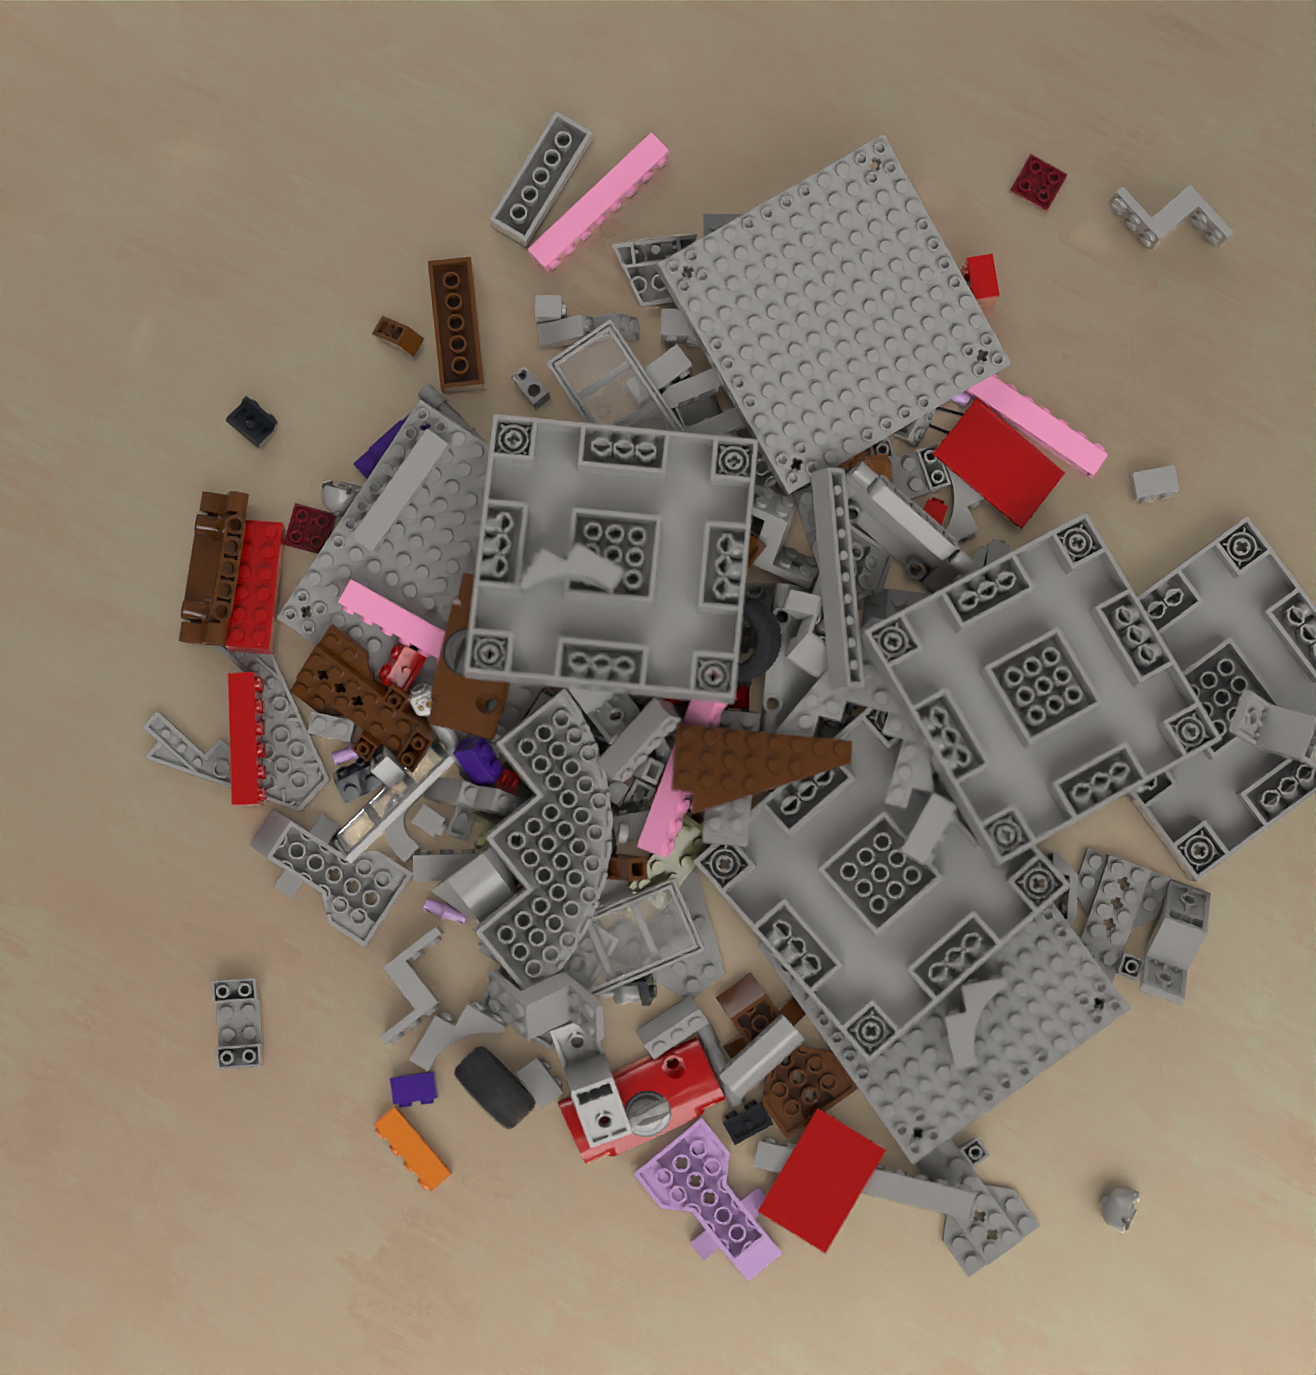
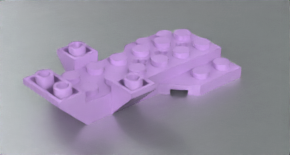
(727, 1221)

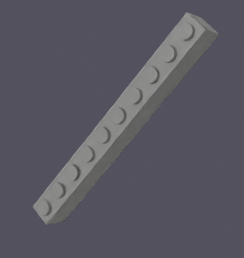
(837, 579)
(887, 1184)

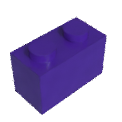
(478, 761)
(414, 1088)

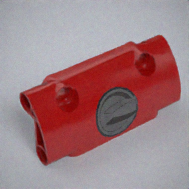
(654, 1097)

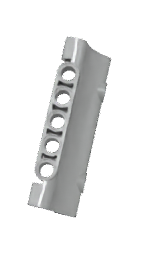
(904, 529)
(785, 679)

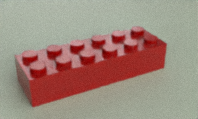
(257, 589)
(246, 739)

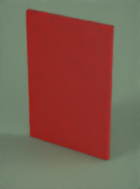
(998, 463)
(821, 1180)

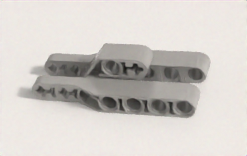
(704, 415)

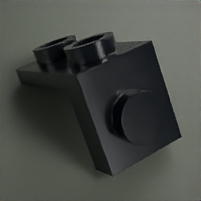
(648, 990)

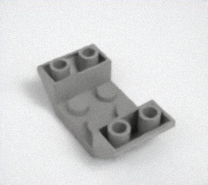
(1068, 906)
(238, 1023)

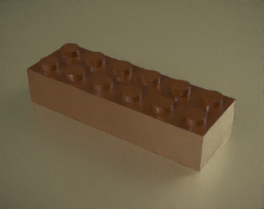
(456, 324)

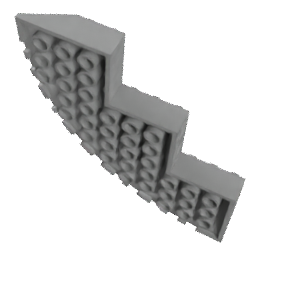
(560, 845)

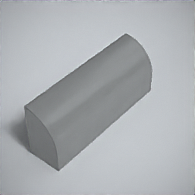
(760, 1056)

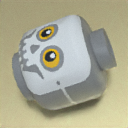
(421, 699)

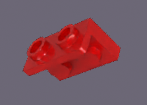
(401, 667)

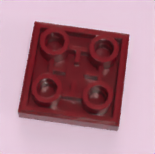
(1038, 183)
(309, 528)

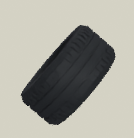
(768, 640)
(494, 1087)

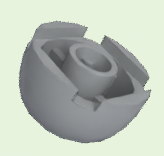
(338, 496)
(1120, 1208)

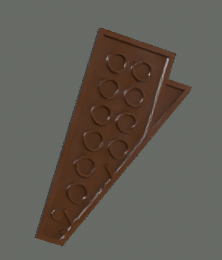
(736, 764)

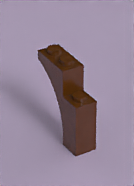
(627, 867)

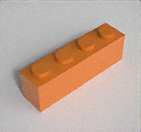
(413, 1148)

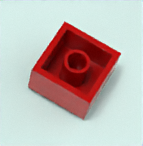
(981, 278)

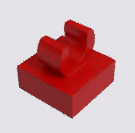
(741, 698)
(508, 782)

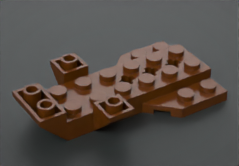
(380, 713)
(821, 1070)

